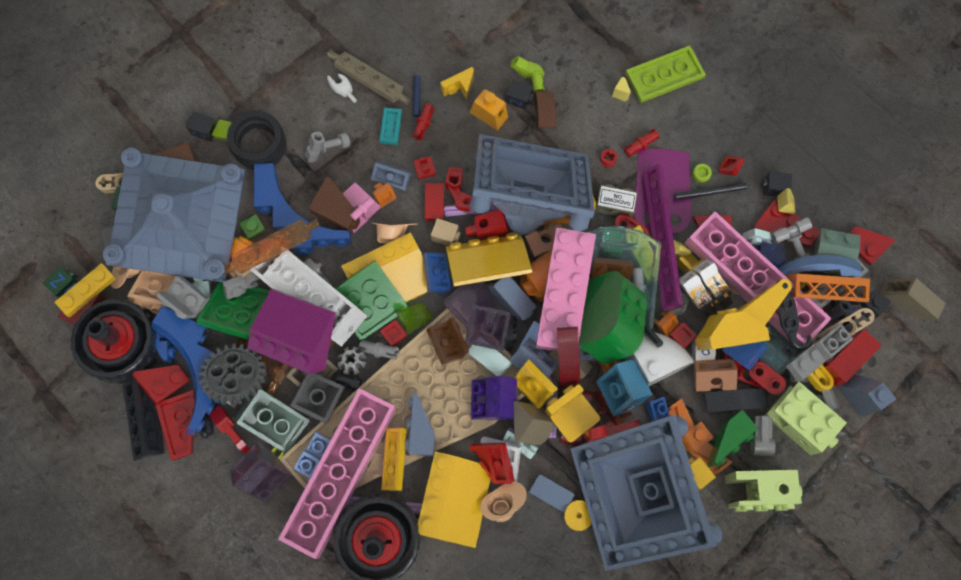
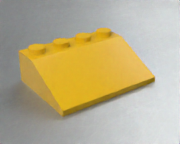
(488, 259)
(400, 262)
(454, 500)

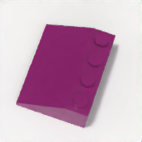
(293, 332)

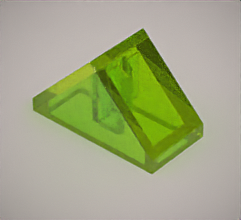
(414, 317)

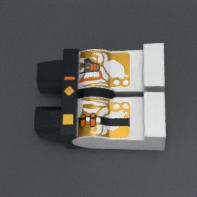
(709, 293)

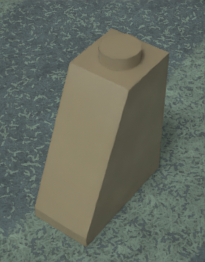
(913, 297)

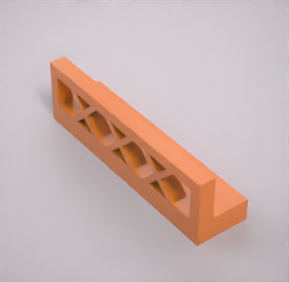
(828, 281)

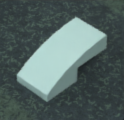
(490, 359)

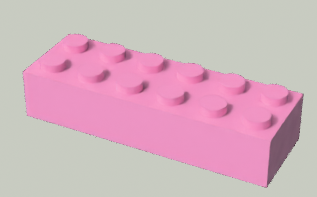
(565, 285)

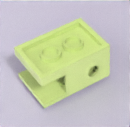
(806, 419)
(767, 490)

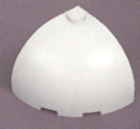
(660, 362)

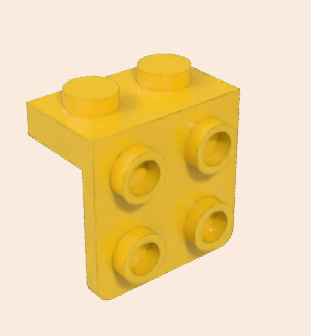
(572, 413)

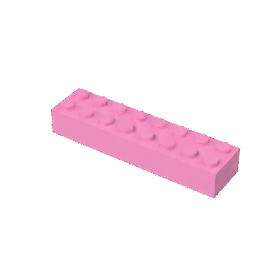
(750, 272)
(337, 474)

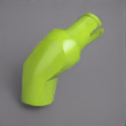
(531, 71)

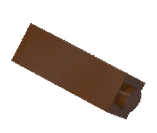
(333, 207)

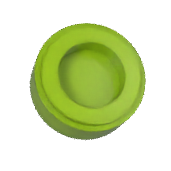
(701, 173)

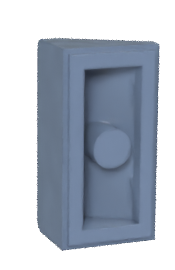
(391, 174)
(551, 493)

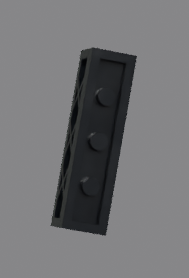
(146, 417)

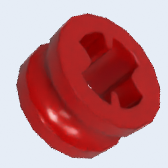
(611, 153)

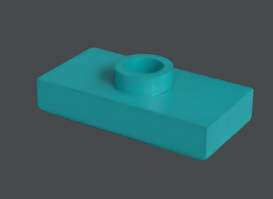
(390, 126)

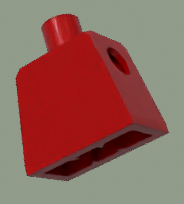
(488, 225)

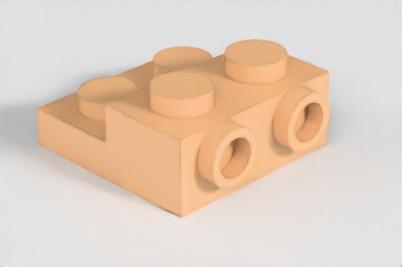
(146, 287)

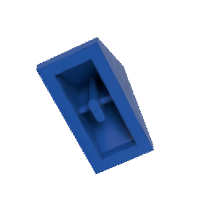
(747, 353)

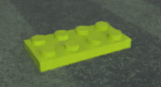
(665, 74)

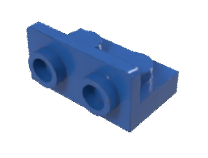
(437, 273)

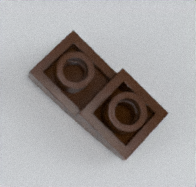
(545, 109)

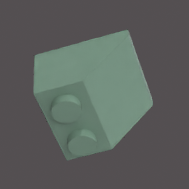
(838, 244)

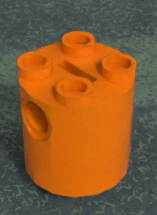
(535, 282)

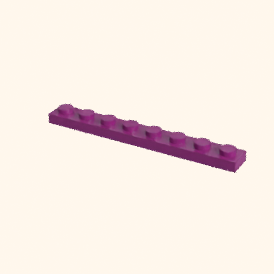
(662, 231)

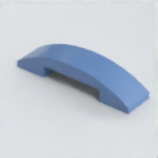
(822, 262)

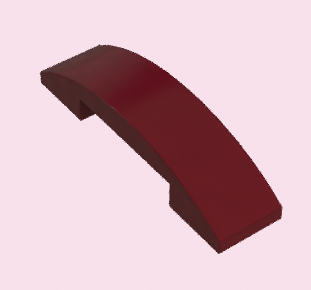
(568, 357)

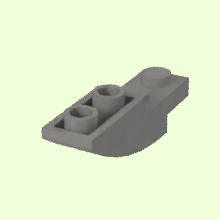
(819, 352)

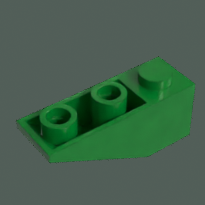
(730, 436)

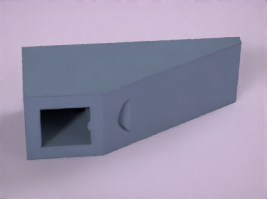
(421, 433)

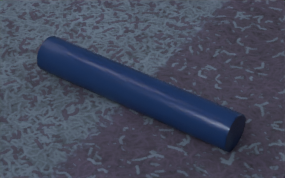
(416, 96)

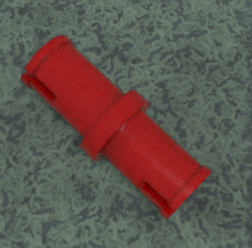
(423, 122)
(641, 143)

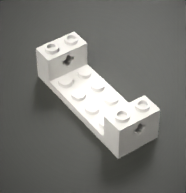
(297, 279)

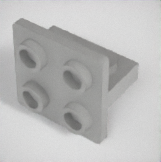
(183, 298)

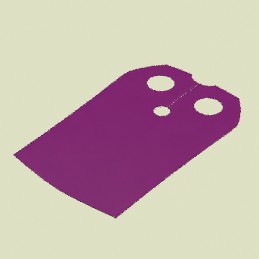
(677, 179)

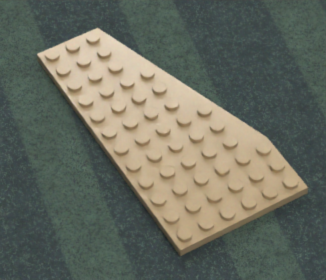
(441, 390)

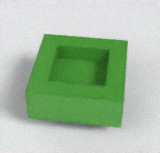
(252, 227)

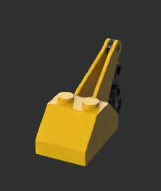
(748, 323)

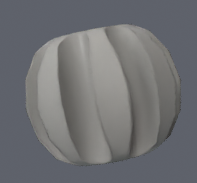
(349, 366)

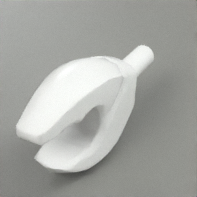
(343, 88)

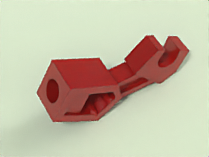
(459, 198)
(225, 424)

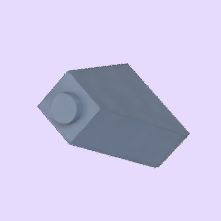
(511, 297)
(866, 394)

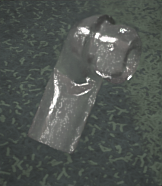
(681, 309)

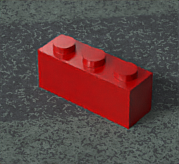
(852, 357)

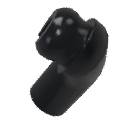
(208, 429)

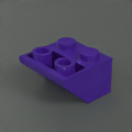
(493, 398)

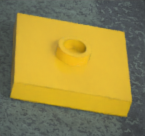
(534, 384)

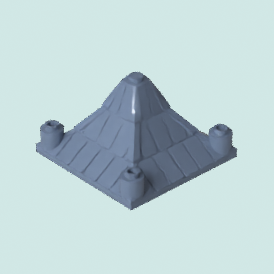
(532, 184)
(175, 216)
(643, 495)

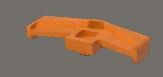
(697, 437)

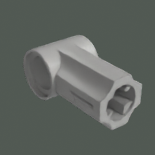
(763, 443)

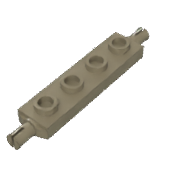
(369, 77)

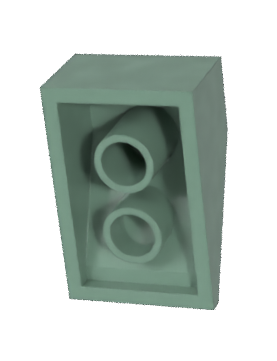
(271, 420)

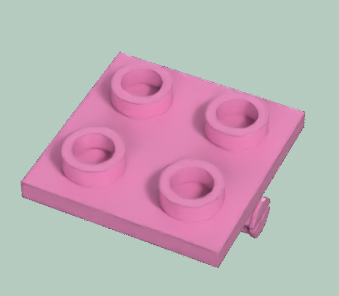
(363, 204)

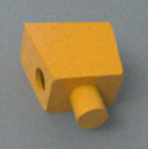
(488, 108)

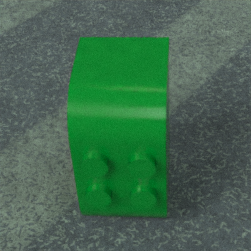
(612, 318)

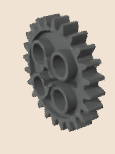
(232, 374)

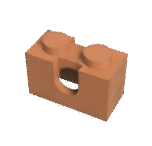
(535, 245)
(715, 374)

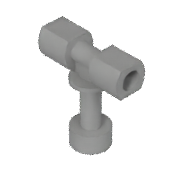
(318, 145)
(793, 234)

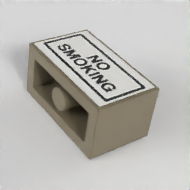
(616, 201)

